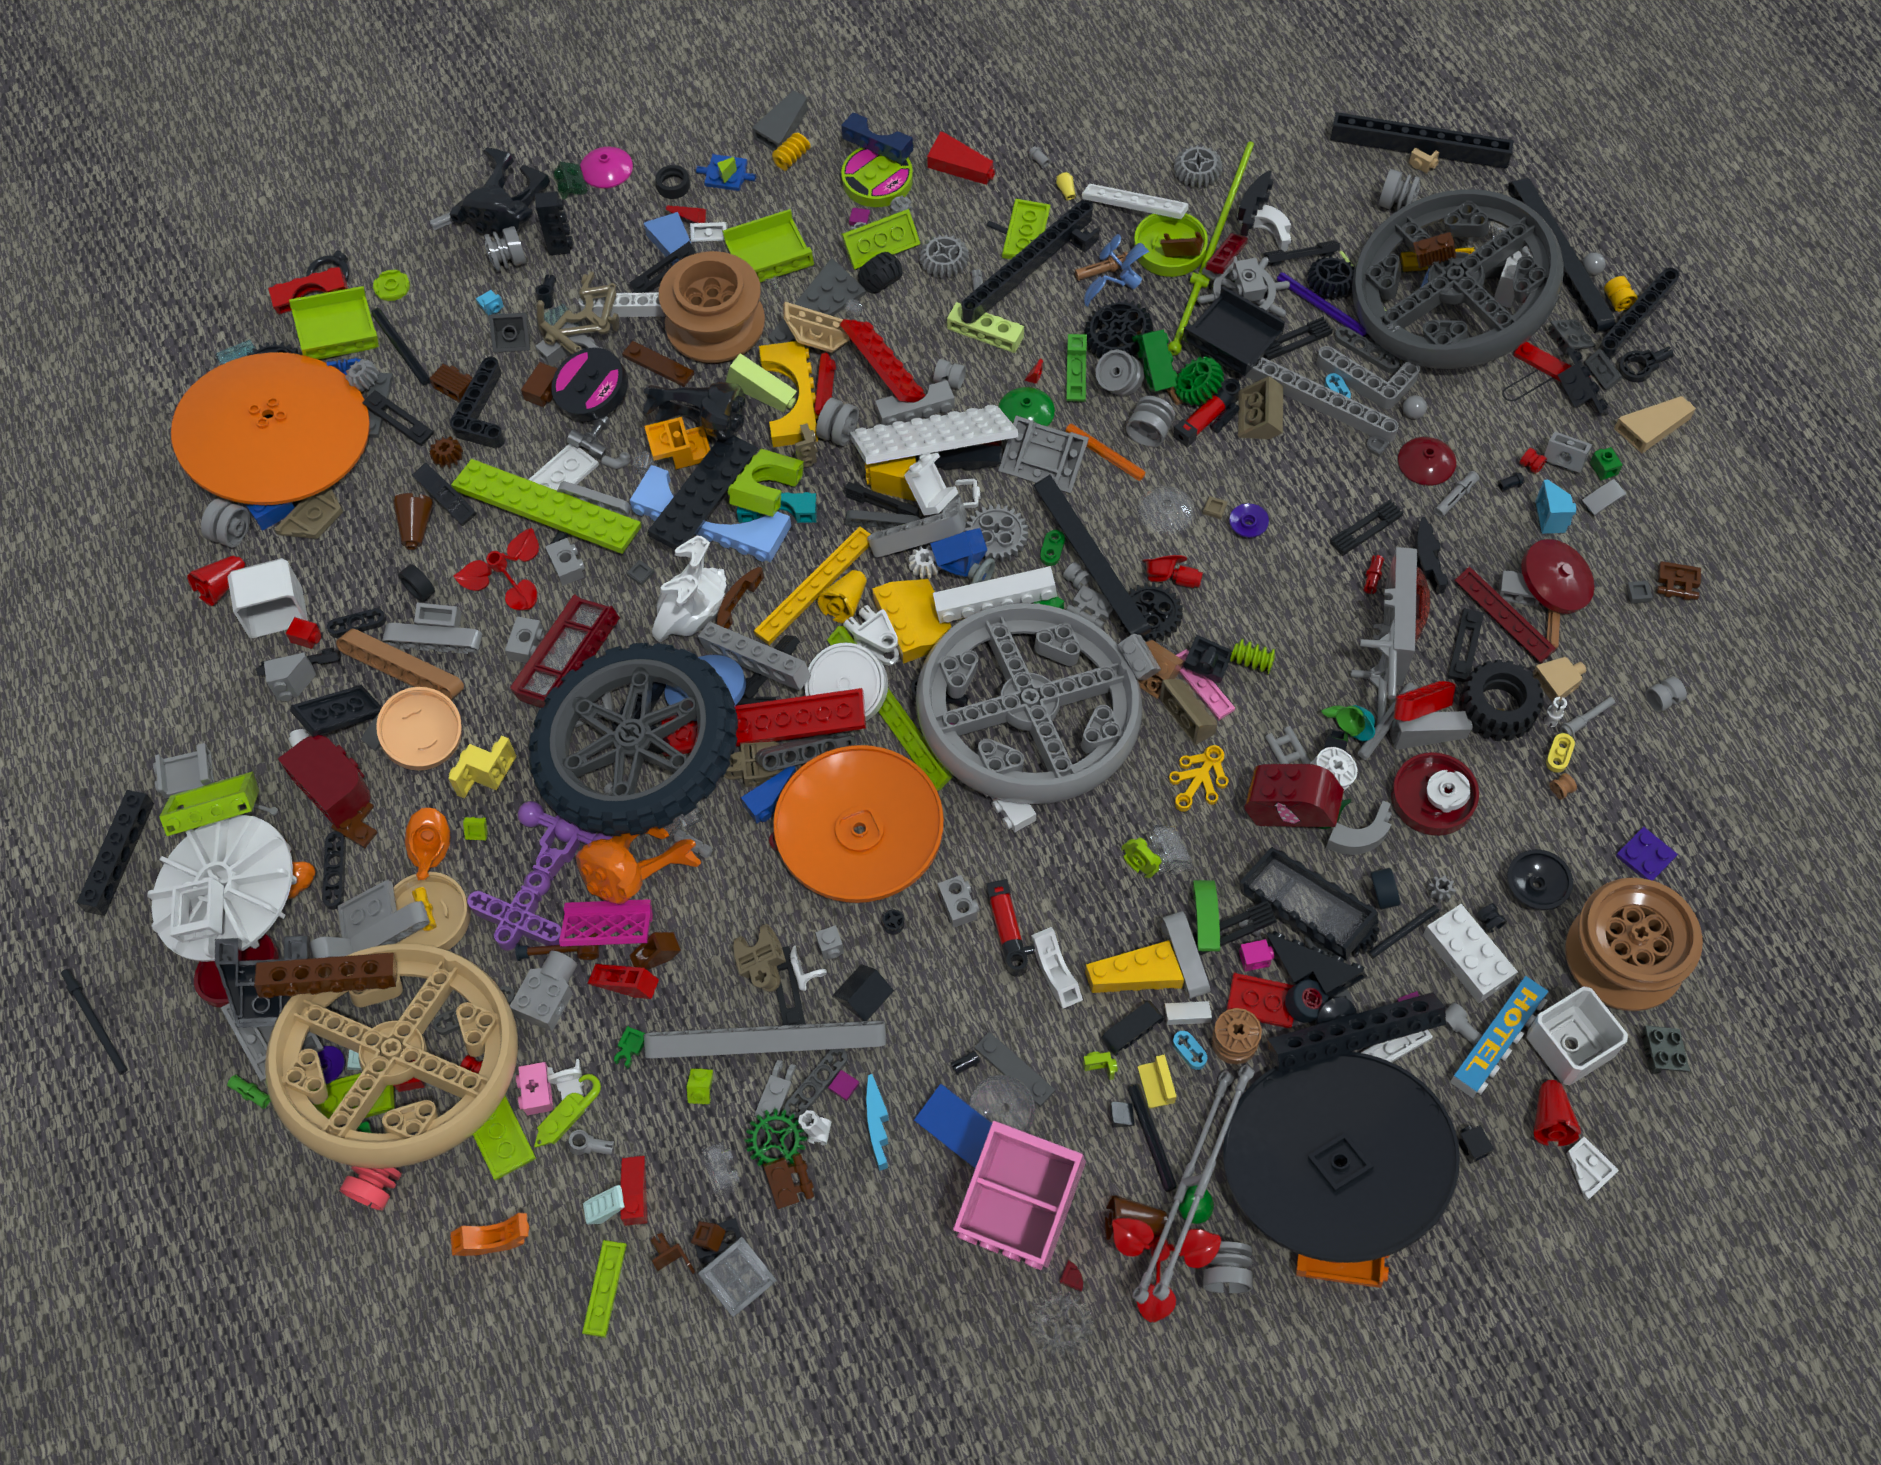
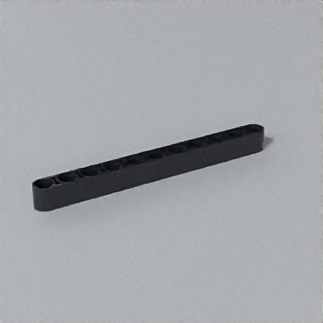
(1025, 262)
(1575, 275)
(1092, 557)

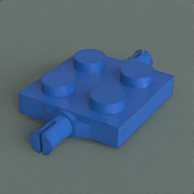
(714, 179)

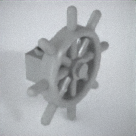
(1250, 283)

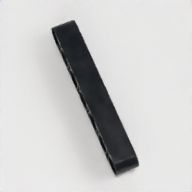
(1639, 312)

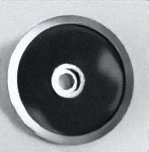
(1547, 871)

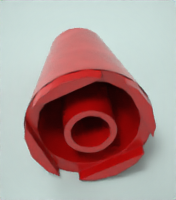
(212, 579)
(1555, 1116)

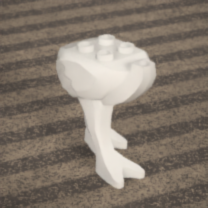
(690, 597)

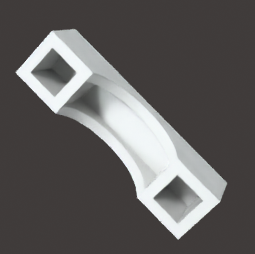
(1015, 814)

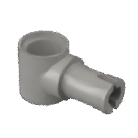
(1457, 1021)
(591, 1144)

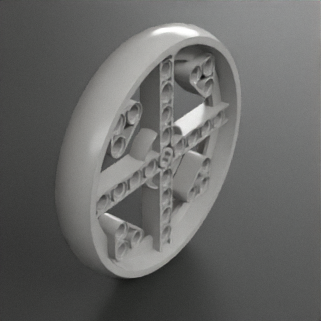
(1028, 702)

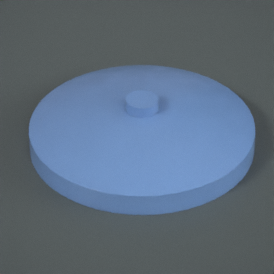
(726, 668)

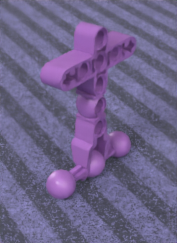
(532, 815)

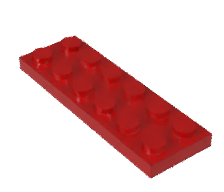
(883, 360)

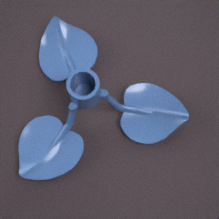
(1127, 276)

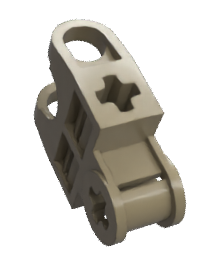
(742, 765)
(760, 960)

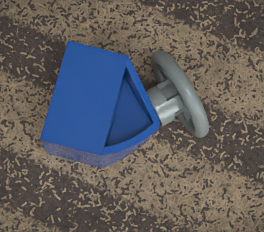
(962, 555)

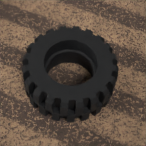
(1508, 678)

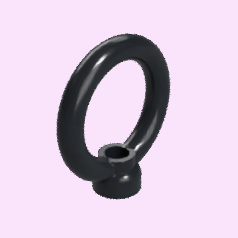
(338, 259)

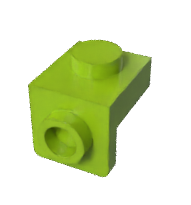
(1099, 1060)
(699, 1086)

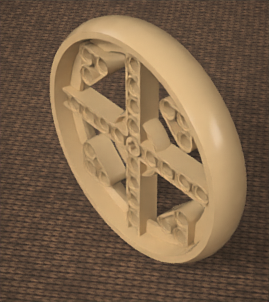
(392, 1053)

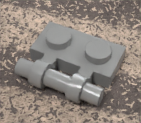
(1093, 602)

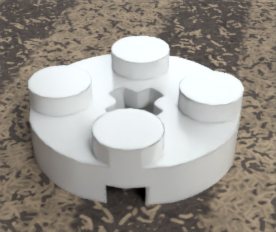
(1451, 801)

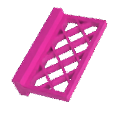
(602, 914)

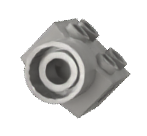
(545, 991)

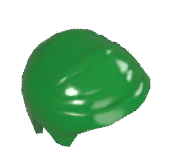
(1204, 1209)

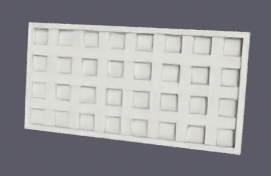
(933, 434)

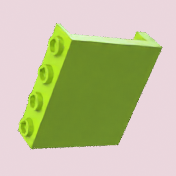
(769, 245)
(334, 323)

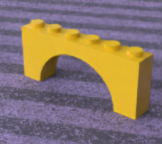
(791, 361)

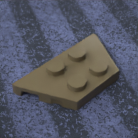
(311, 516)

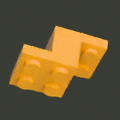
(672, 440)

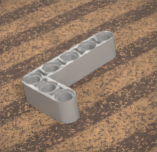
(1364, 381)
(922, 531)
(387, 931)

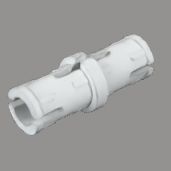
(1555, 711)

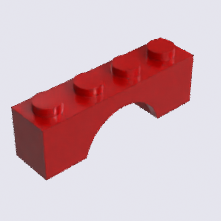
(325, 281)

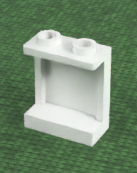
(928, 485)

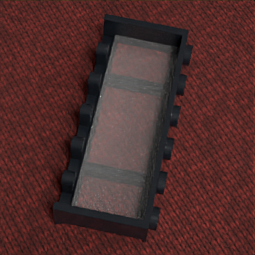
(1309, 902)

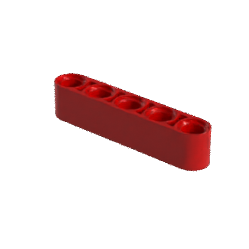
(1424, 700)

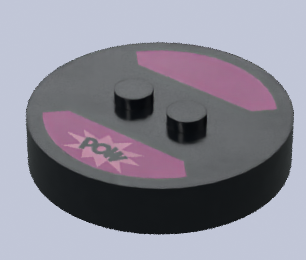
(589, 384)

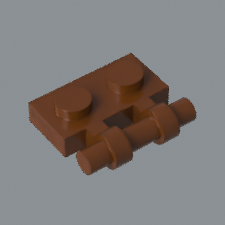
(1679, 575)
(781, 1182)

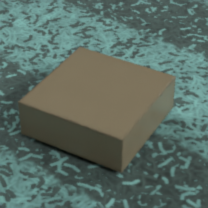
(1215, 507)

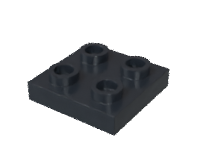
(1208, 658)

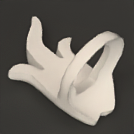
(803, 978)

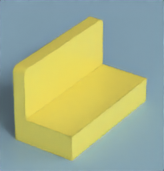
(1157, 1083)

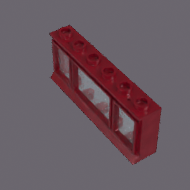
(569, 642)

